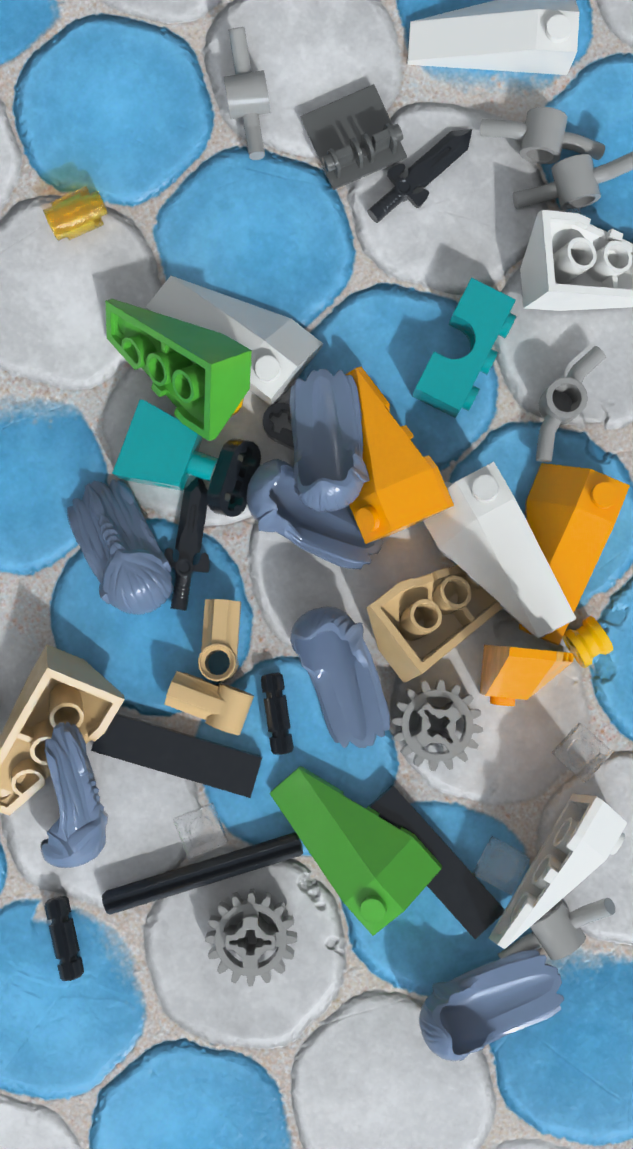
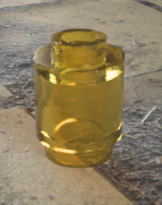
(75, 213)

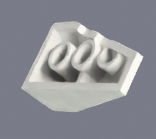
(499, 37)
(575, 265)
(277, 342)
(499, 551)
(572, 851)

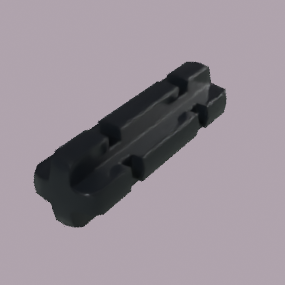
(277, 713)
(64, 938)

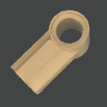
(220, 633)
(218, 705)

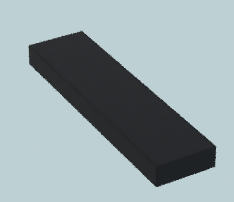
(180, 755)
(454, 883)

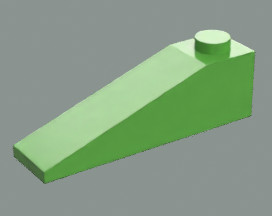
(189, 364)
(362, 855)

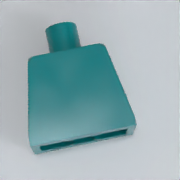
(161, 451)

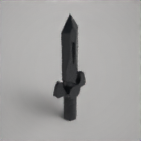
(421, 174)
(189, 542)

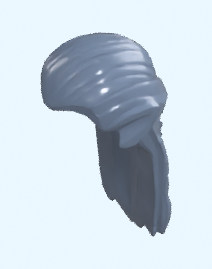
(327, 440)
(325, 534)
(120, 548)
(342, 674)
(82, 823)
(489, 1004)

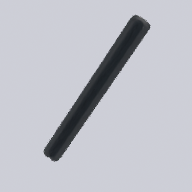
(202, 873)

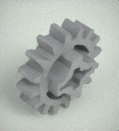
(452, 713)
(267, 937)

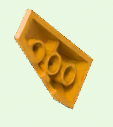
(402, 482)
(572, 520)
(518, 672)

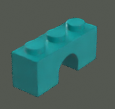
(482, 317)

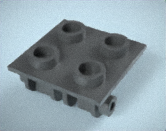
(354, 137)

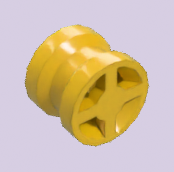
(587, 641)

